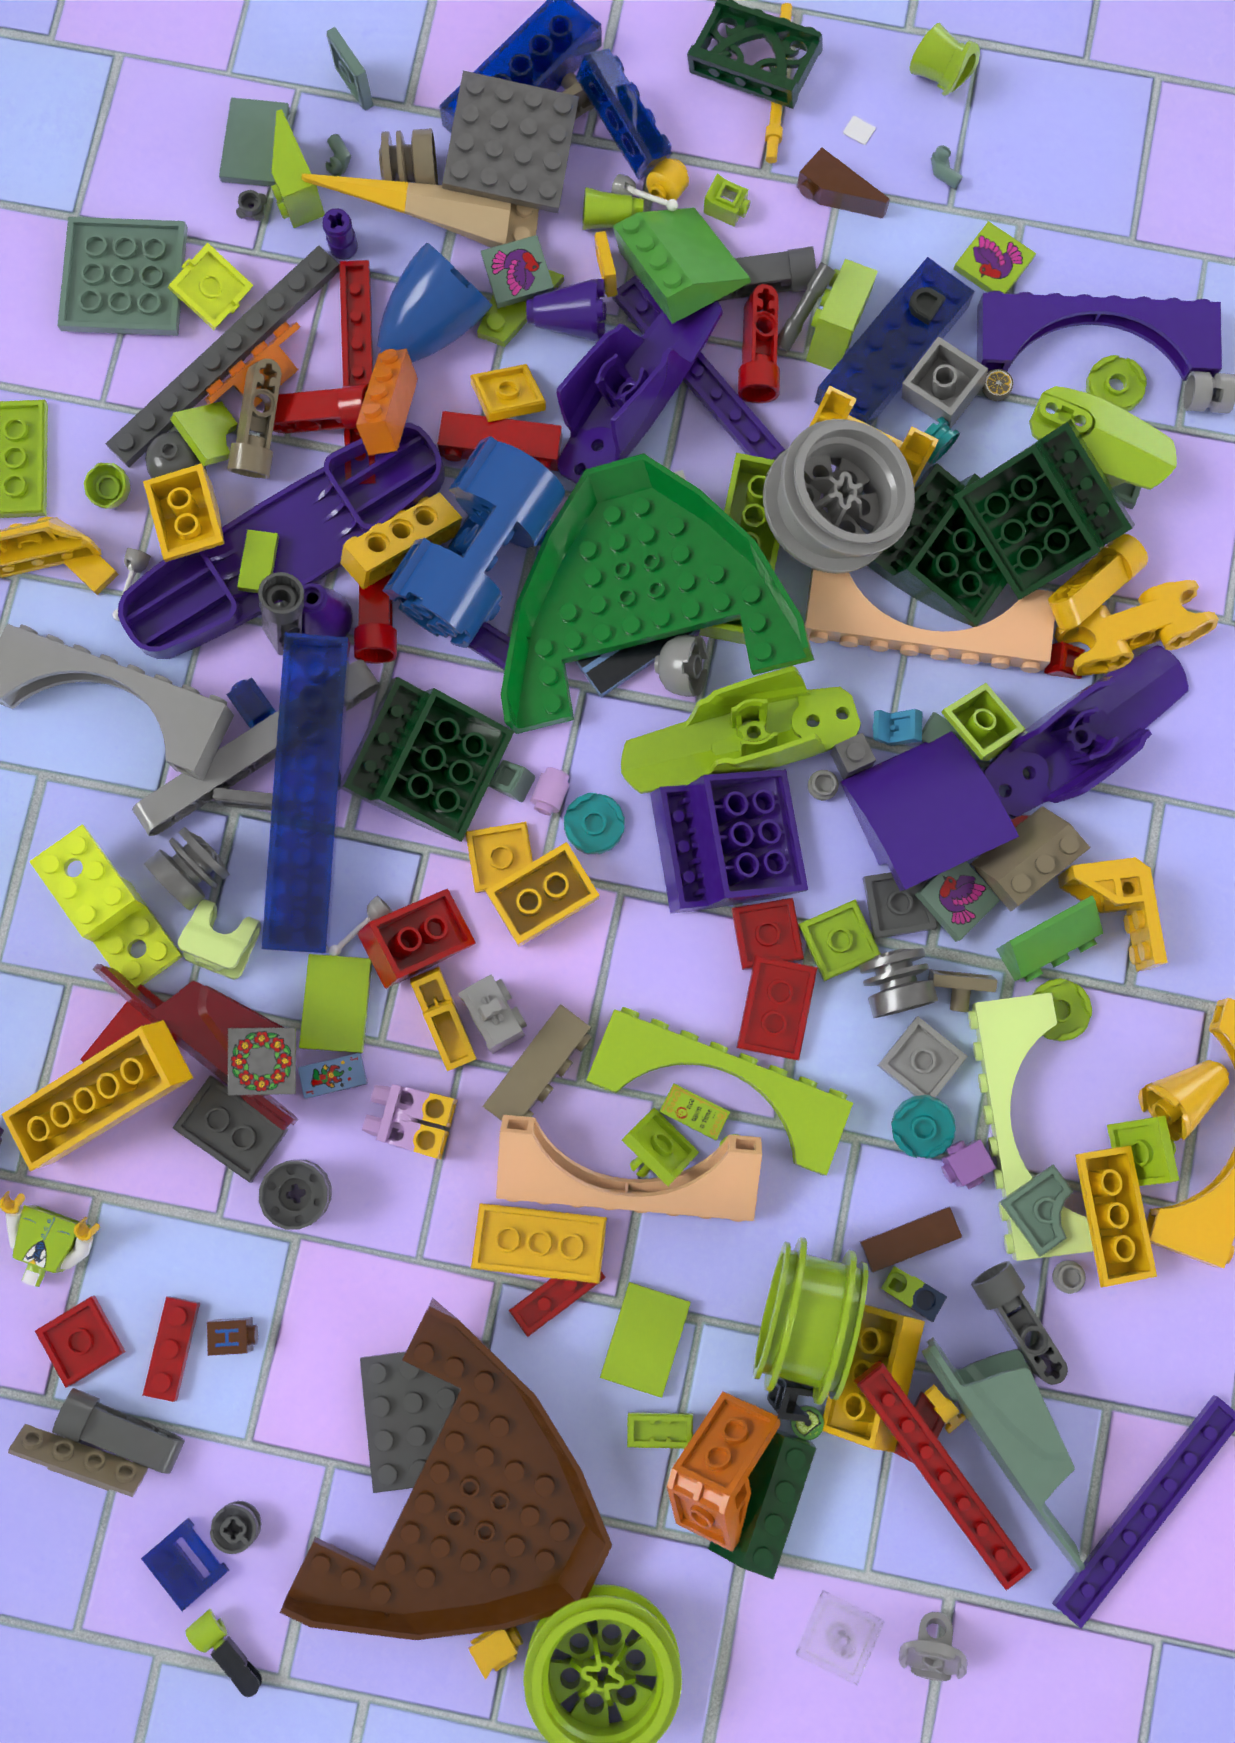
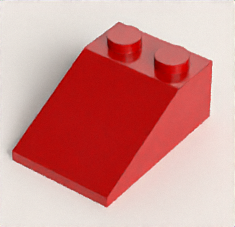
(415, 937)

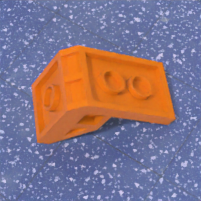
(710, 1477)

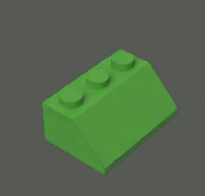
(1052, 940)

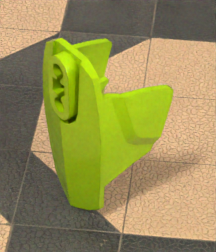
(1118, 440)

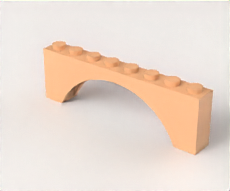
(1015, 639)
(714, 1188)

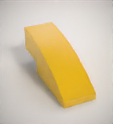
(443, 1018)

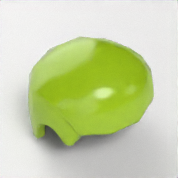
(107, 485)

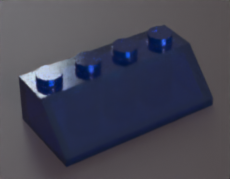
(622, 111)

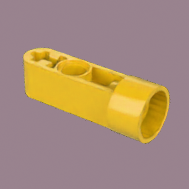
(1097, 581)

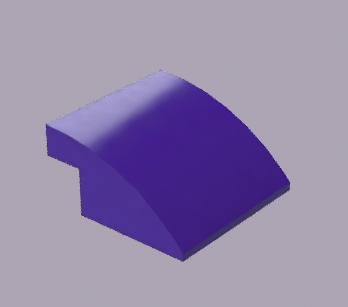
(928, 810)
(728, 840)

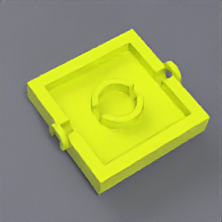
(210, 286)

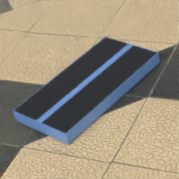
(614, 668)

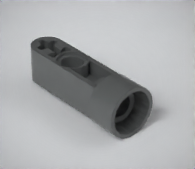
(781, 270)
(282, 616)
(1002, 1290)
(117, 1432)

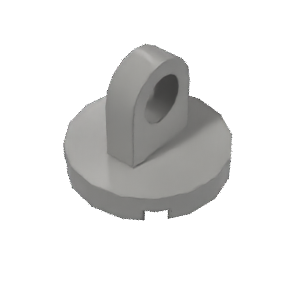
(931, 1656)

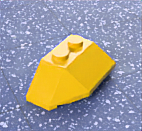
(35, 544)

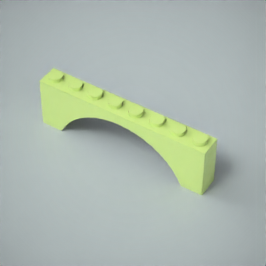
(1004, 1036)

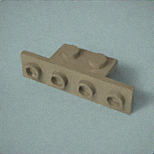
(78, 1460)

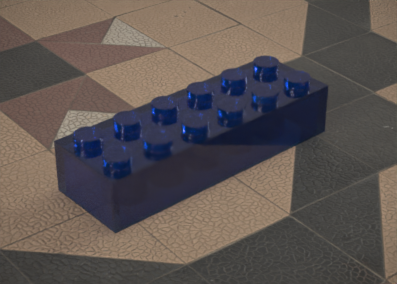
(539, 51)
(896, 343)

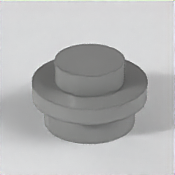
(823, 785)
(1068, 1277)

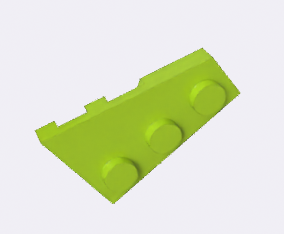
(503, 323)

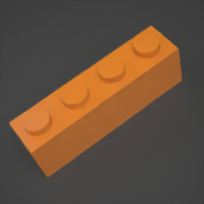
(387, 402)

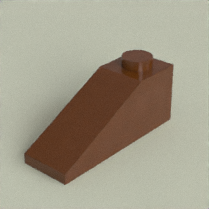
(839, 187)

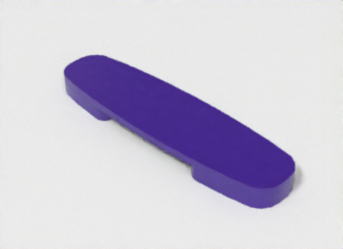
(197, 595)

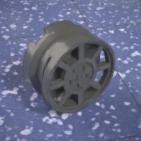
(235, 1527)

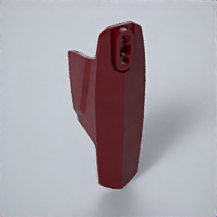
(200, 1025)

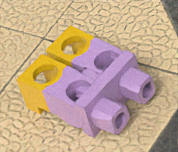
(401, 1115)

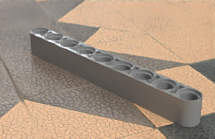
(232, 763)

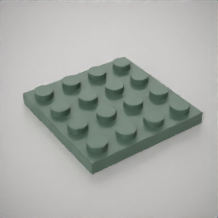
(121, 276)

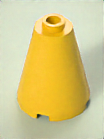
(1185, 1096)

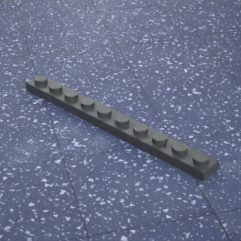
(223, 354)

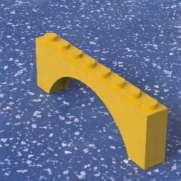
(1205, 1222)

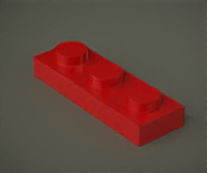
(171, 1349)

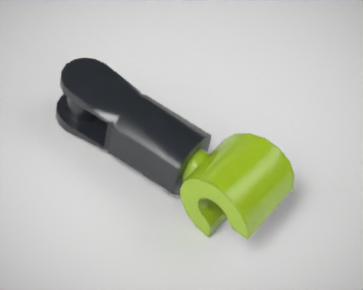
(210, 1633)

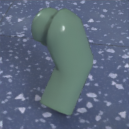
(341, 157)
(942, 169)

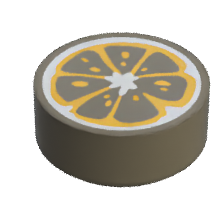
(998, 385)

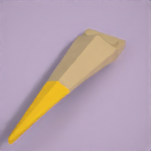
(468, 215)

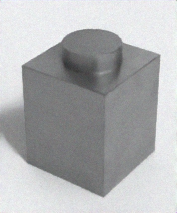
(852, 756)

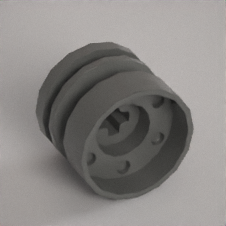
(285, 1210)

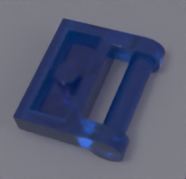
(177, 1571)

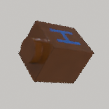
(231, 1336)

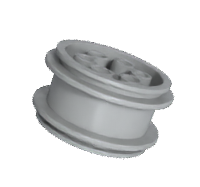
(863, 462)

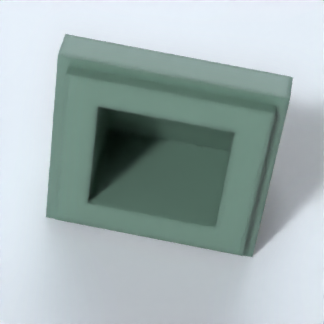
(937, 727)
(512, 780)

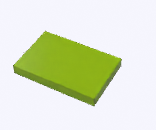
(335, 1003)
(645, 1339)

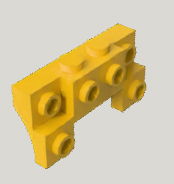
(915, 447)

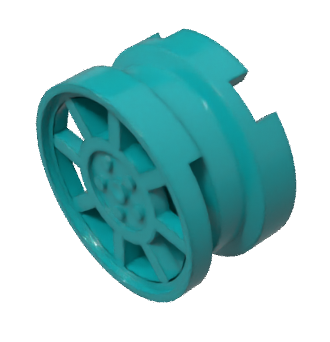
(946, 438)

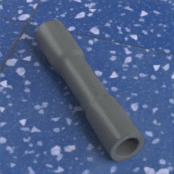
(814, 290)

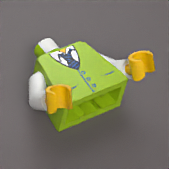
(45, 1238)

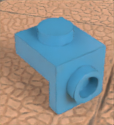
(898, 727)

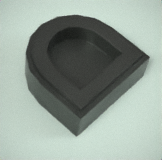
(925, 304)

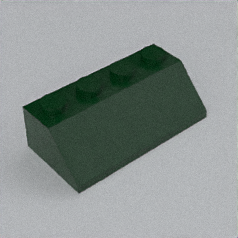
(773, 1501)

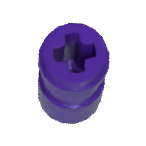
(340, 234)

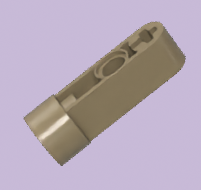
(252, 453)

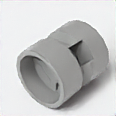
(1209, 392)

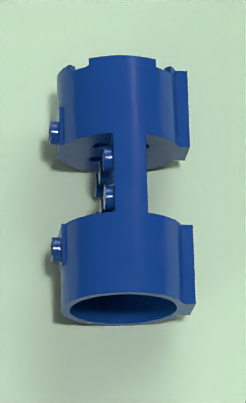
(506, 502)

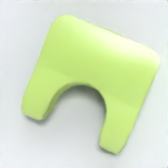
(216, 951)

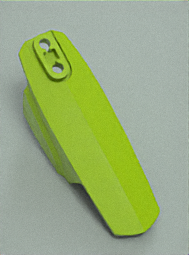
(742, 730)

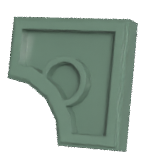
(1038, 1209)

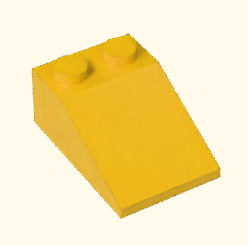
(184, 512)

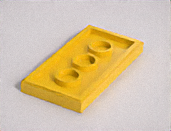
(539, 1243)

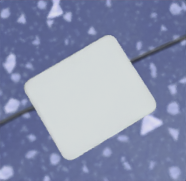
(859, 130)

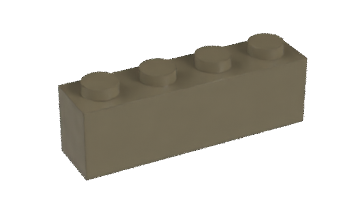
(539, 1065)

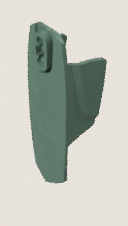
(1016, 1429)

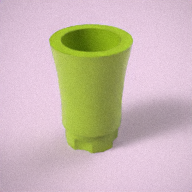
(607, 209)

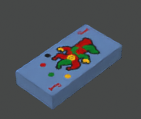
(332, 1075)

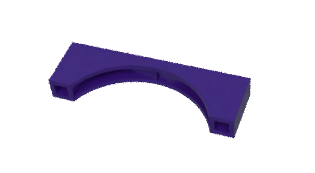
(1178, 328)

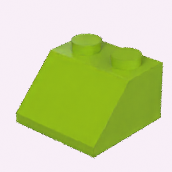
(983, 722)

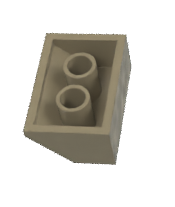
(1031, 860)

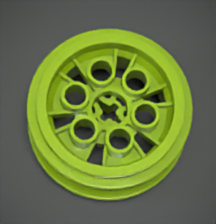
(811, 1321)
(645, 1713)

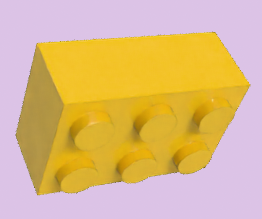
(542, 894)

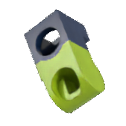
(914, 1293)

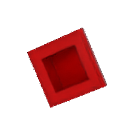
(1063, 659)

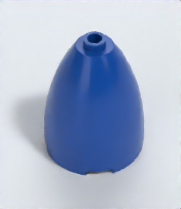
(429, 306)

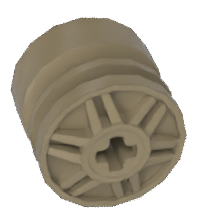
(411, 161)

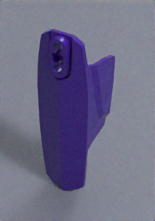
(625, 386)
(1088, 734)

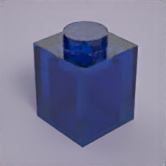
(250, 702)

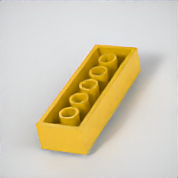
(97, 1095)

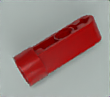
(759, 370)
(319, 409)
(375, 636)

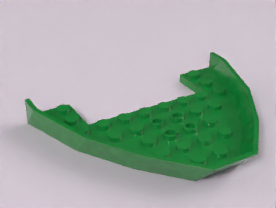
(631, 565)

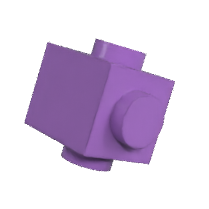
(967, 1164)

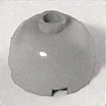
(681, 665)

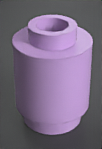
(550, 791)

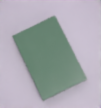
(250, 141)

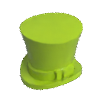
(944, 59)

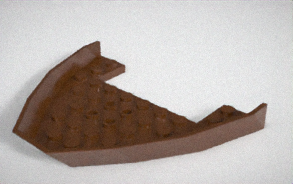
(491, 1527)

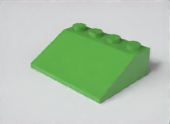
(678, 260)

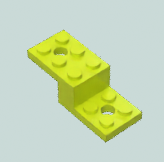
(105, 907)

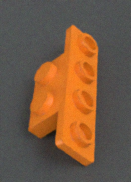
(261, 351)

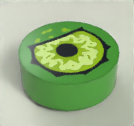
(810, 1429)

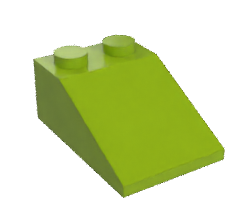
(294, 197)

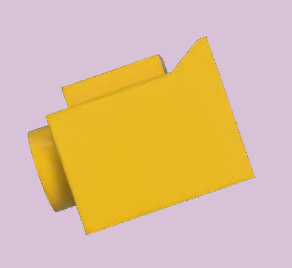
(495, 1649)

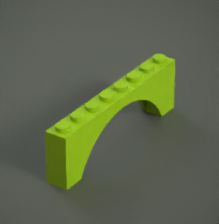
(809, 1115)

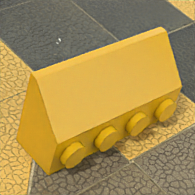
(1115, 1216)
(894, 1342)

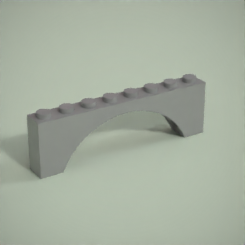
(189, 722)

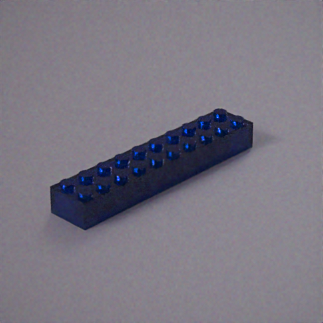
(306, 793)

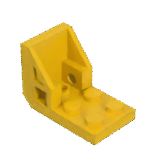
(1123, 887)

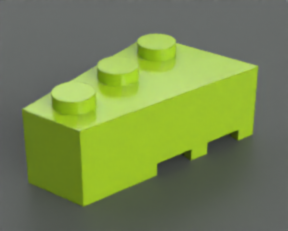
(840, 313)

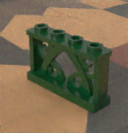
(749, 26)

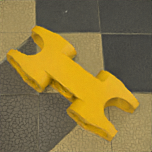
(1154, 620)

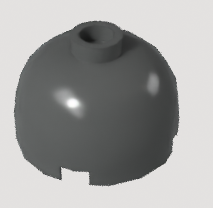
(169, 454)

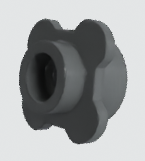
(249, 198)

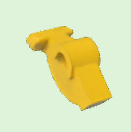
(945, 1409)

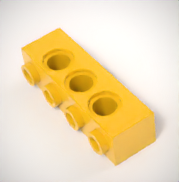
(429, 518)

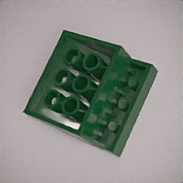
(1045, 510)
(941, 553)
(426, 758)

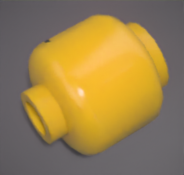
(668, 179)

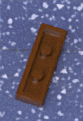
(910, 1239)

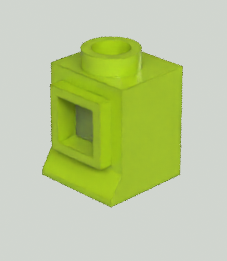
(726, 201)

